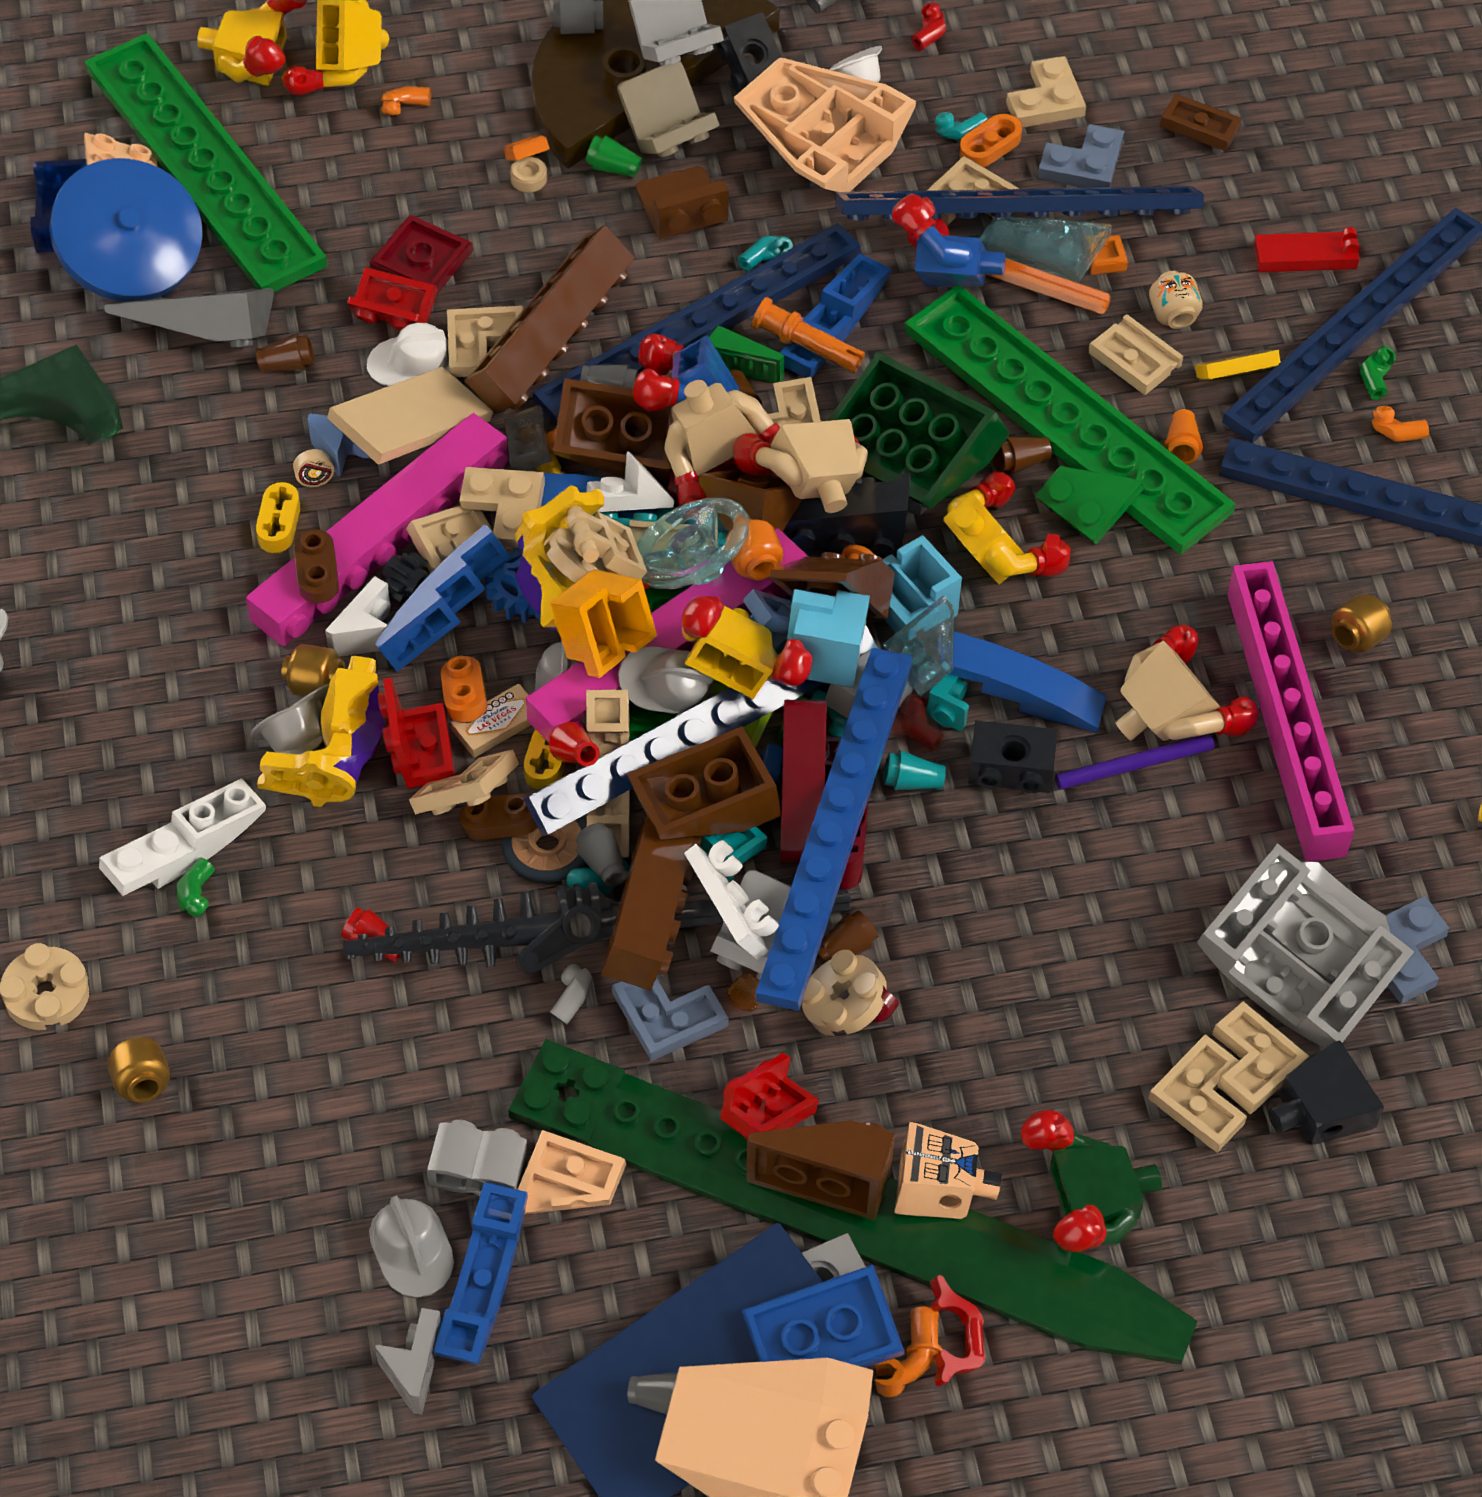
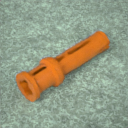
(793, 329)

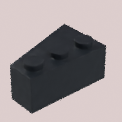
(871, 519)

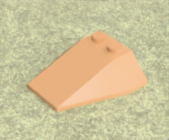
(826, 121)
(767, 1427)

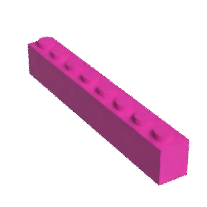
(378, 526)
(565, 695)
(1290, 712)

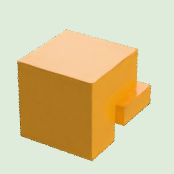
(602, 619)

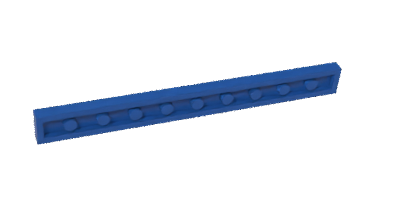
(833, 830)

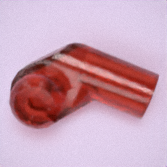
(914, 722)

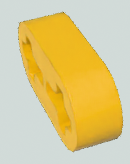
(270, 516)
(536, 753)

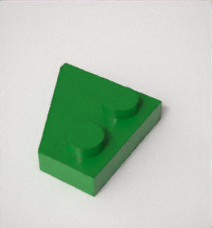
(1089, 499)

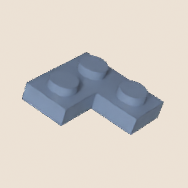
(1084, 167)
(1417, 927)
(669, 1025)

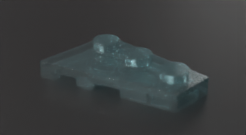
(1048, 245)

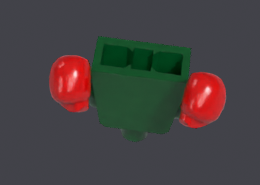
(1092, 1181)

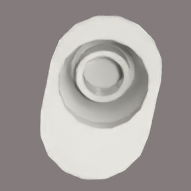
(861, 65)
(412, 353)

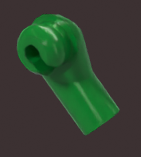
(1374, 370)
(189, 888)

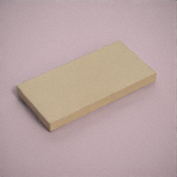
(407, 414)

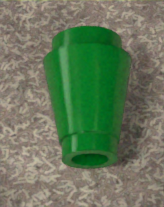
(612, 157)

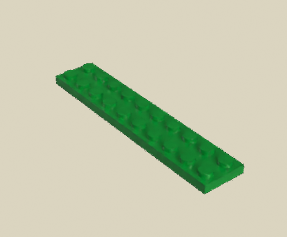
(209, 164)
(1075, 419)

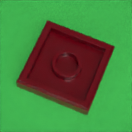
(422, 253)

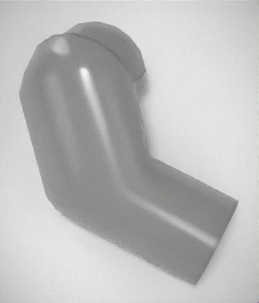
(578, 984)

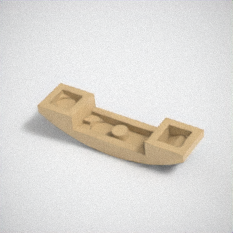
(609, 728)

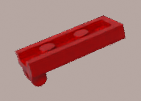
(1307, 251)

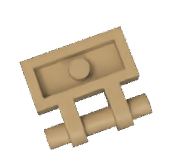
(606, 539)

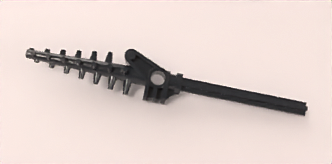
(544, 934)

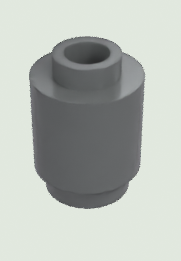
(578, 16)

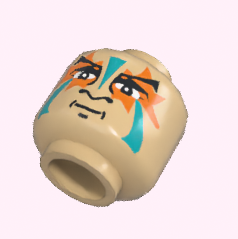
(1175, 299)

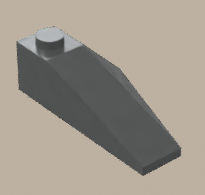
(216, 317)

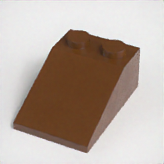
(604, 423)
(834, 572)
(708, 789)
(826, 1163)

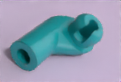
(956, 130)
(764, 250)

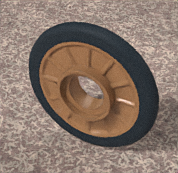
(541, 864)

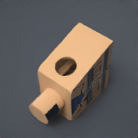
(940, 1175)

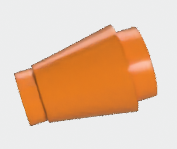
(1184, 437)

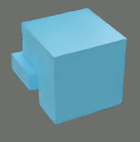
(919, 581)
(830, 632)

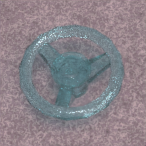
(693, 551)

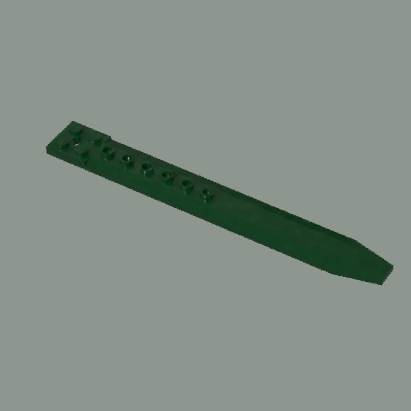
(976, 1255)

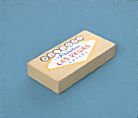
(503, 719)

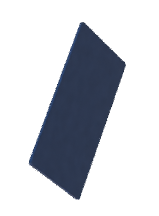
(694, 1327)

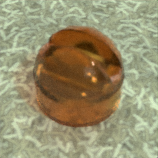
(743, 992)

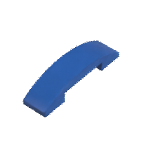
(483, 1274)

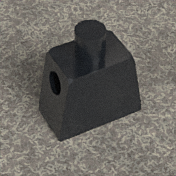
(1327, 1098)

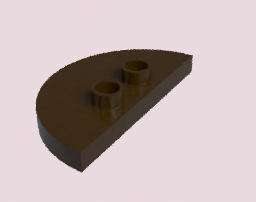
(580, 73)

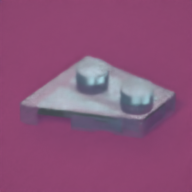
(929, 642)

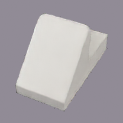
(636, 492)
(361, 621)

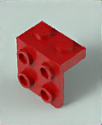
(416, 739)

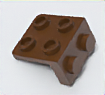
(683, 201)

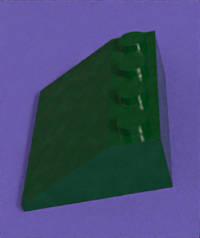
(919, 429)

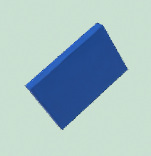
(831, 1320)

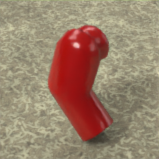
(933, 26)

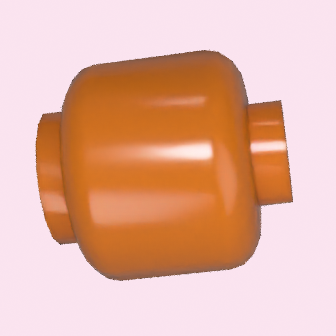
(759, 552)

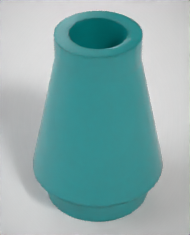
(911, 772)

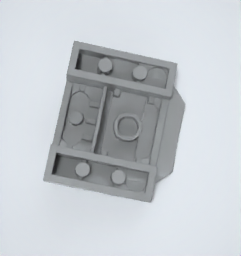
(1304, 947)

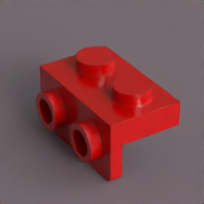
(392, 299)
(766, 1099)

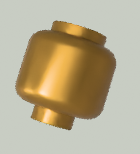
(1361, 623)
(310, 668)
(138, 1069)

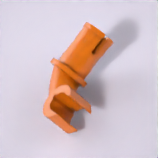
(920, 1354)

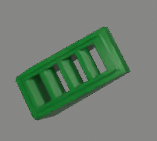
(748, 356)

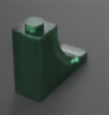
(63, 391)

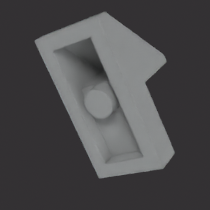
(412, 1368)

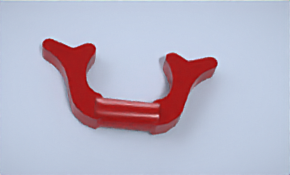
(973, 1323)

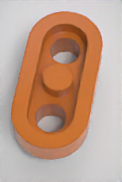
(991, 139)
(463, 689)

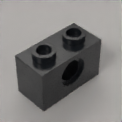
(752, 37)
(1029, 745)

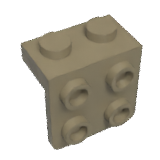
(664, 110)

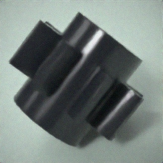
(404, 575)

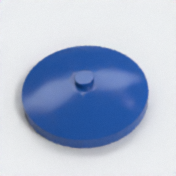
(125, 229)

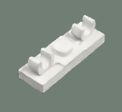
(730, 897)

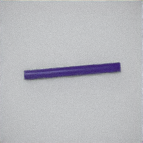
(1134, 761)

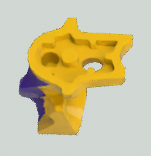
(536, 574)
(351, 735)

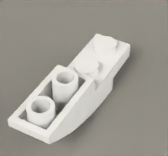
(194, 832)

